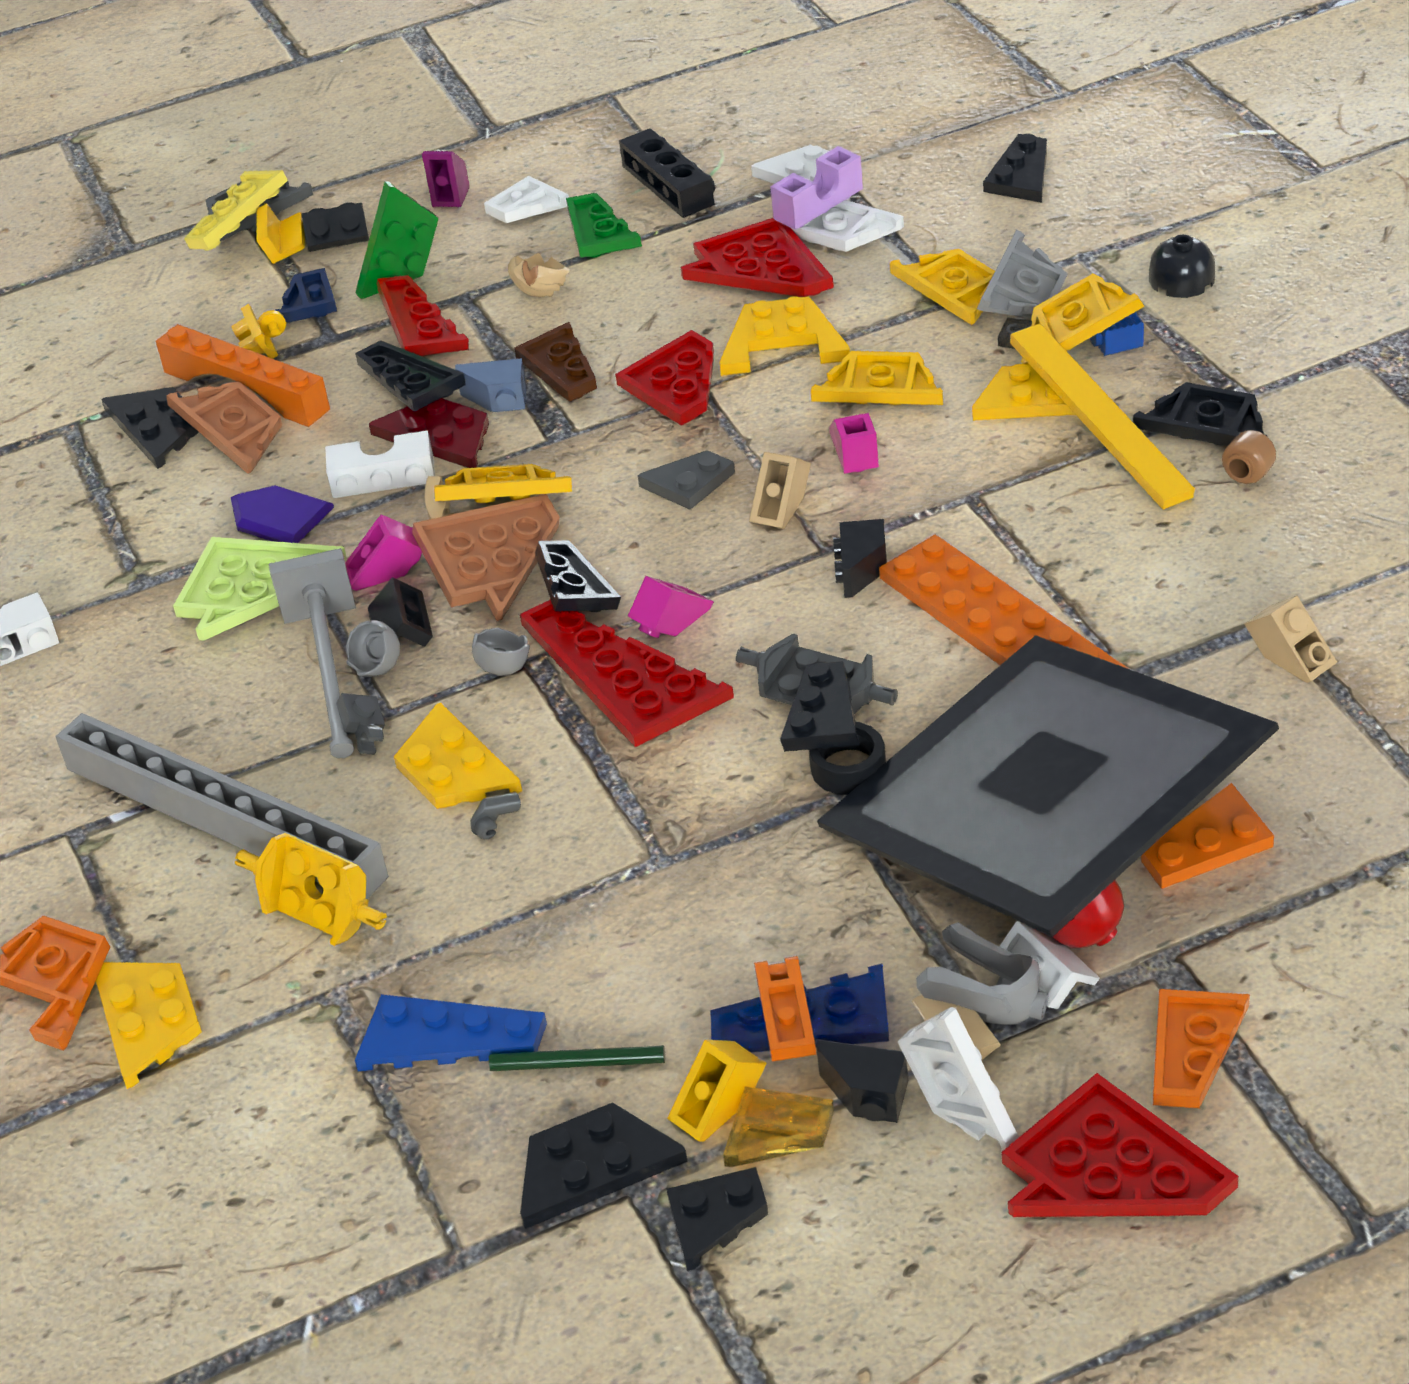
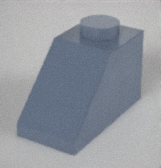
(495, 384)

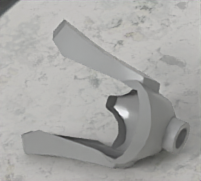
(1007, 1002)

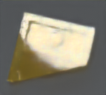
(776, 1125)

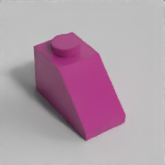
(383, 553)
(666, 607)

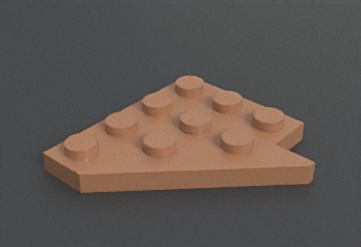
(487, 550)

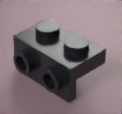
(335, 226)

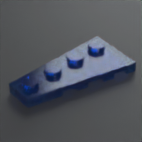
(839, 1012)

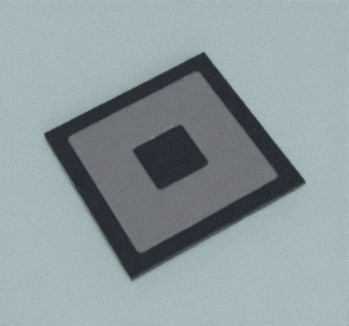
(1047, 781)

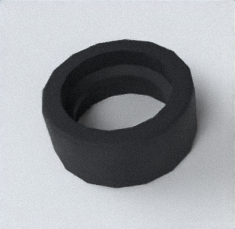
(845, 779)

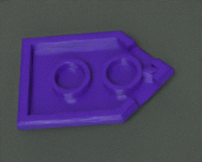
(278, 513)

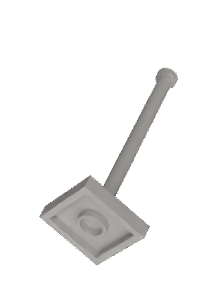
(312, 589)

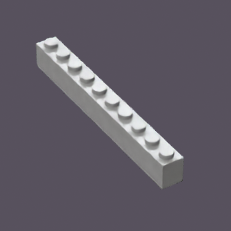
(205, 796)

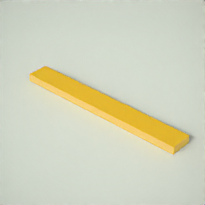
(1102, 416)

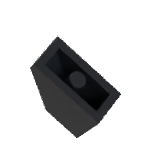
(865, 1078)

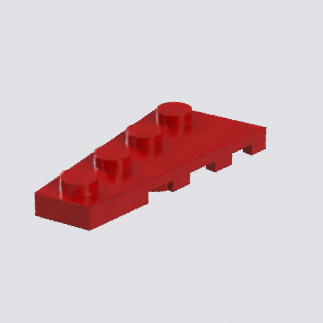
(417, 321)

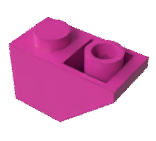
(855, 442)

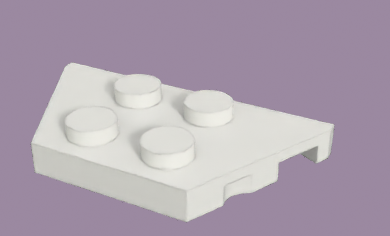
(799, 161)
(849, 226)
(955, 1078)

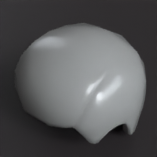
(372, 648)
(500, 651)

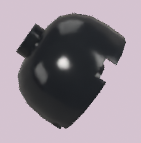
(1182, 267)

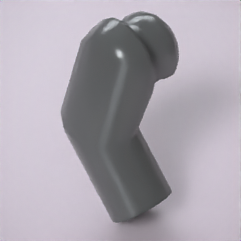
(489, 809)

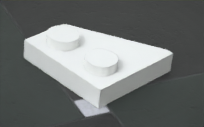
(525, 200)

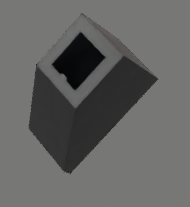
(862, 553)

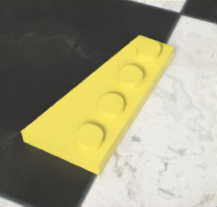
(242, 202)

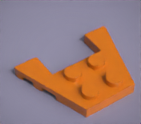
(56, 966)

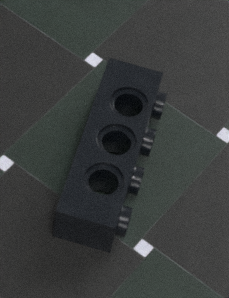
(667, 172)

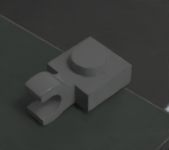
(363, 717)

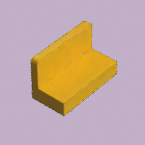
(278, 237)

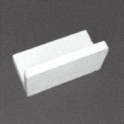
(1057, 963)

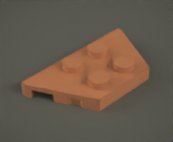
(230, 420)

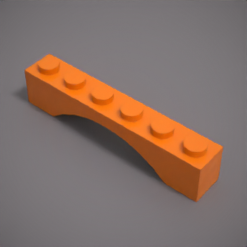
(290, 390)

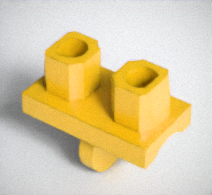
(257, 334)

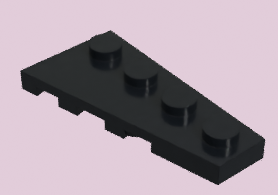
(408, 375)

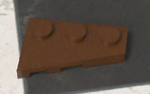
(559, 362)

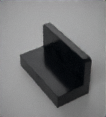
(403, 610)

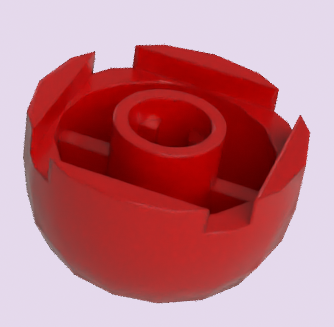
(1096, 921)

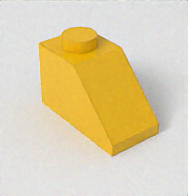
(714, 1087)

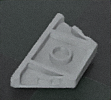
(1021, 280)

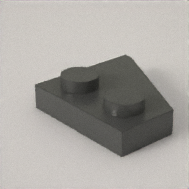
(689, 478)

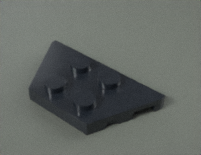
(1202, 414)
(150, 422)
(591, 1160)

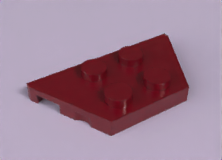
(453, 429)

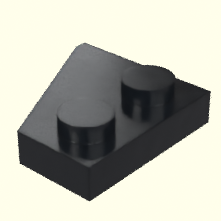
(715, 1211)

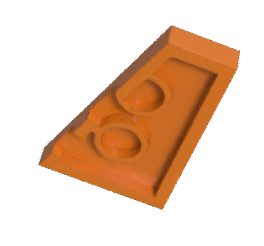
(1207, 839)
(1192, 1042)

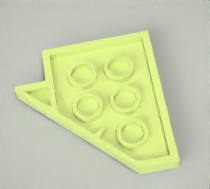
(235, 582)

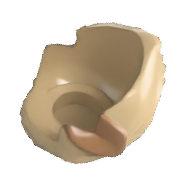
(537, 277)

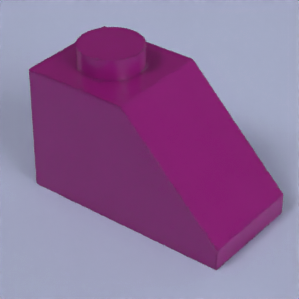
(446, 178)

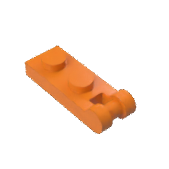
(785, 1009)

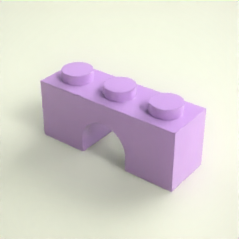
(800, 200)

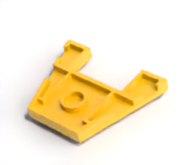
(780, 325)

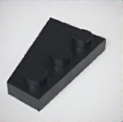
(1020, 169)
(573, 580)
(821, 710)

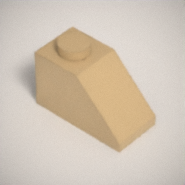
(779, 489)

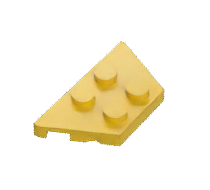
(948, 279)
(1084, 310)
(879, 378)
(1018, 393)
(487, 483)
(451, 762)
(146, 1013)

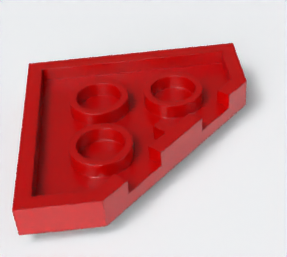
(673, 377)

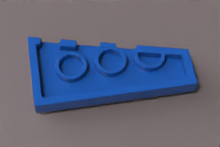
(445, 1031)

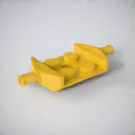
(287, 884)

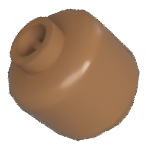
(1249, 457)

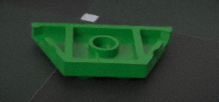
(397, 241)

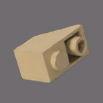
(1291, 639)

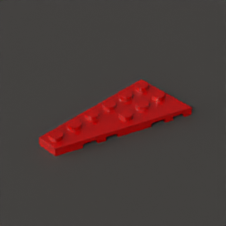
(625, 679)

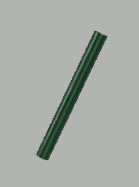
(577, 1058)

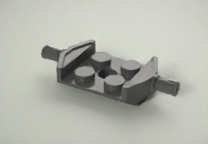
(784, 663)

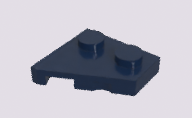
(308, 296)

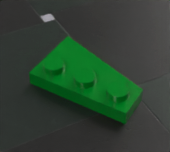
(597, 228)

